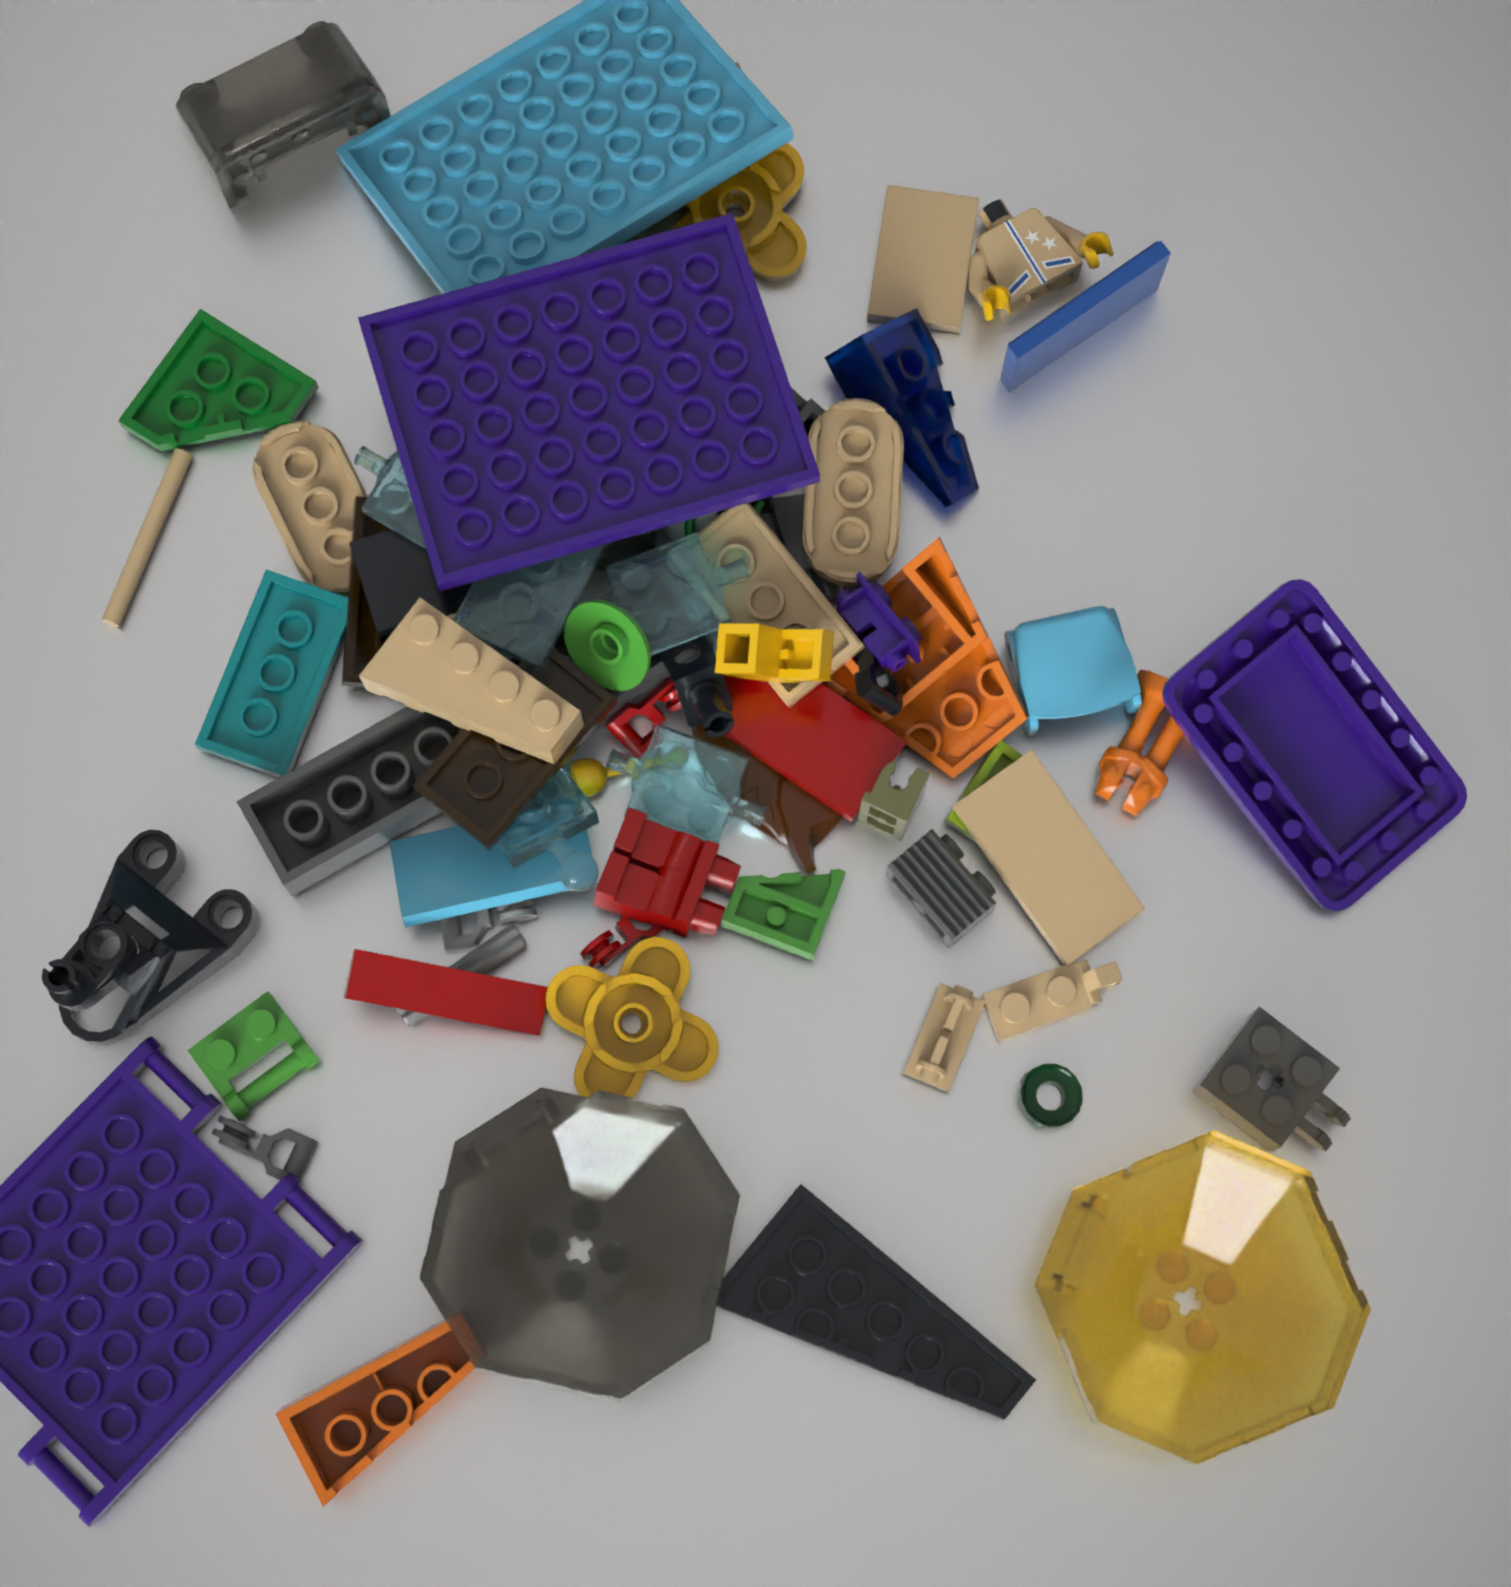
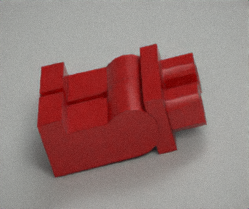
(662, 875)

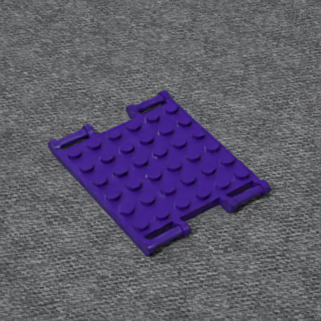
(140, 1277)

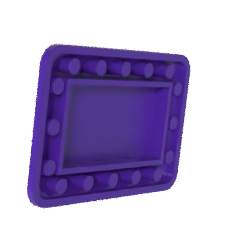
(1314, 745)

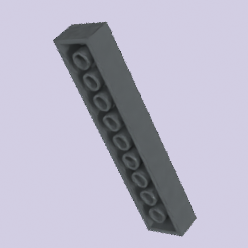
(365, 790)

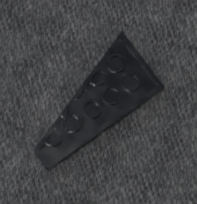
(844, 1294)

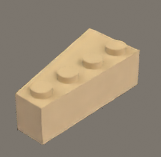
(457, 677)

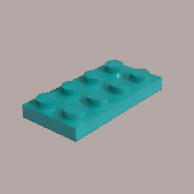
(275, 675)

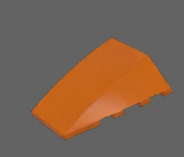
(959, 693)

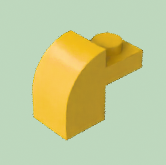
(773, 653)

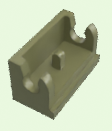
(890, 807)

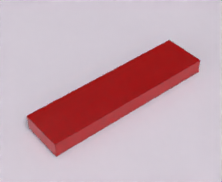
(445, 992)

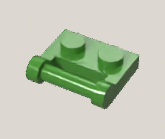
(246, 1042)

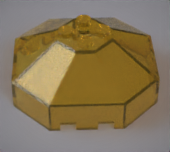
(1271, 1285)

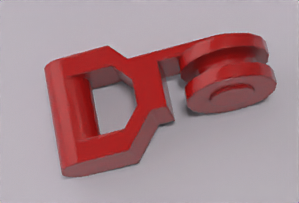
(622, 730)
(605, 953)

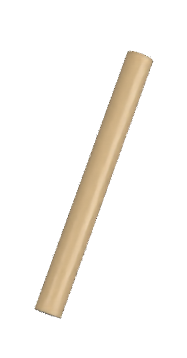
(147, 537)

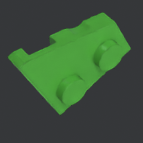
(784, 909)

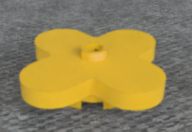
(760, 191)
(648, 987)

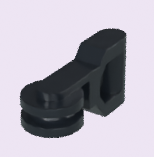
(877, 683)

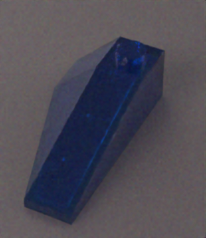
(900, 373)

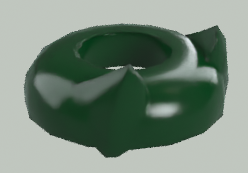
(1068, 1087)

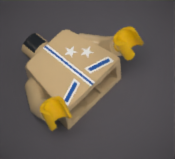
(1027, 258)

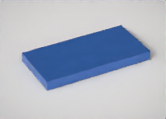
(1084, 315)

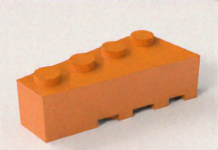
(369, 1407)

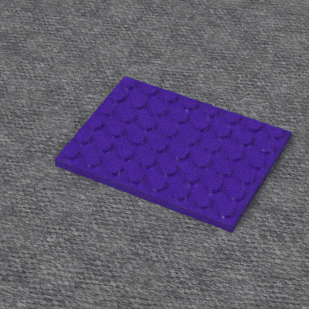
(587, 401)

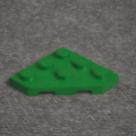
(215, 389)

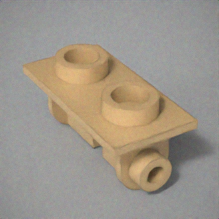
(944, 1036)

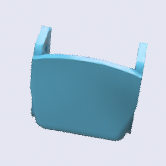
(1071, 666)

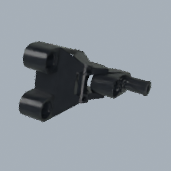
(85, 979)

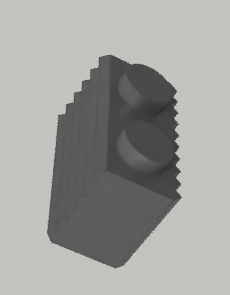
(942, 886)

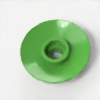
(607, 645)

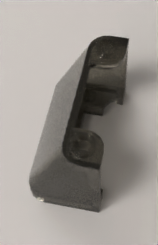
(279, 106)

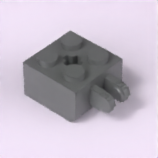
(1279, 1110)

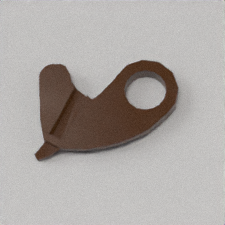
(791, 814)

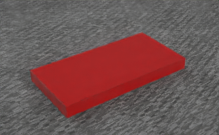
(815, 743)

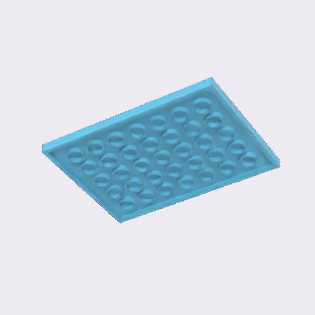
(564, 142)

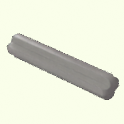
(481, 960)

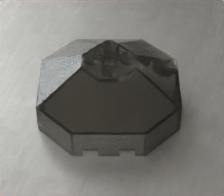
(593, 1170)

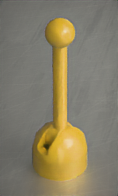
(590, 775)

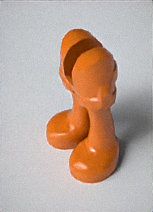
(1127, 756)

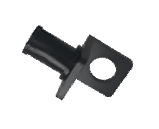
(700, 689)

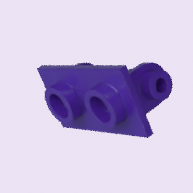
(892, 636)

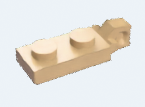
(1047, 997)

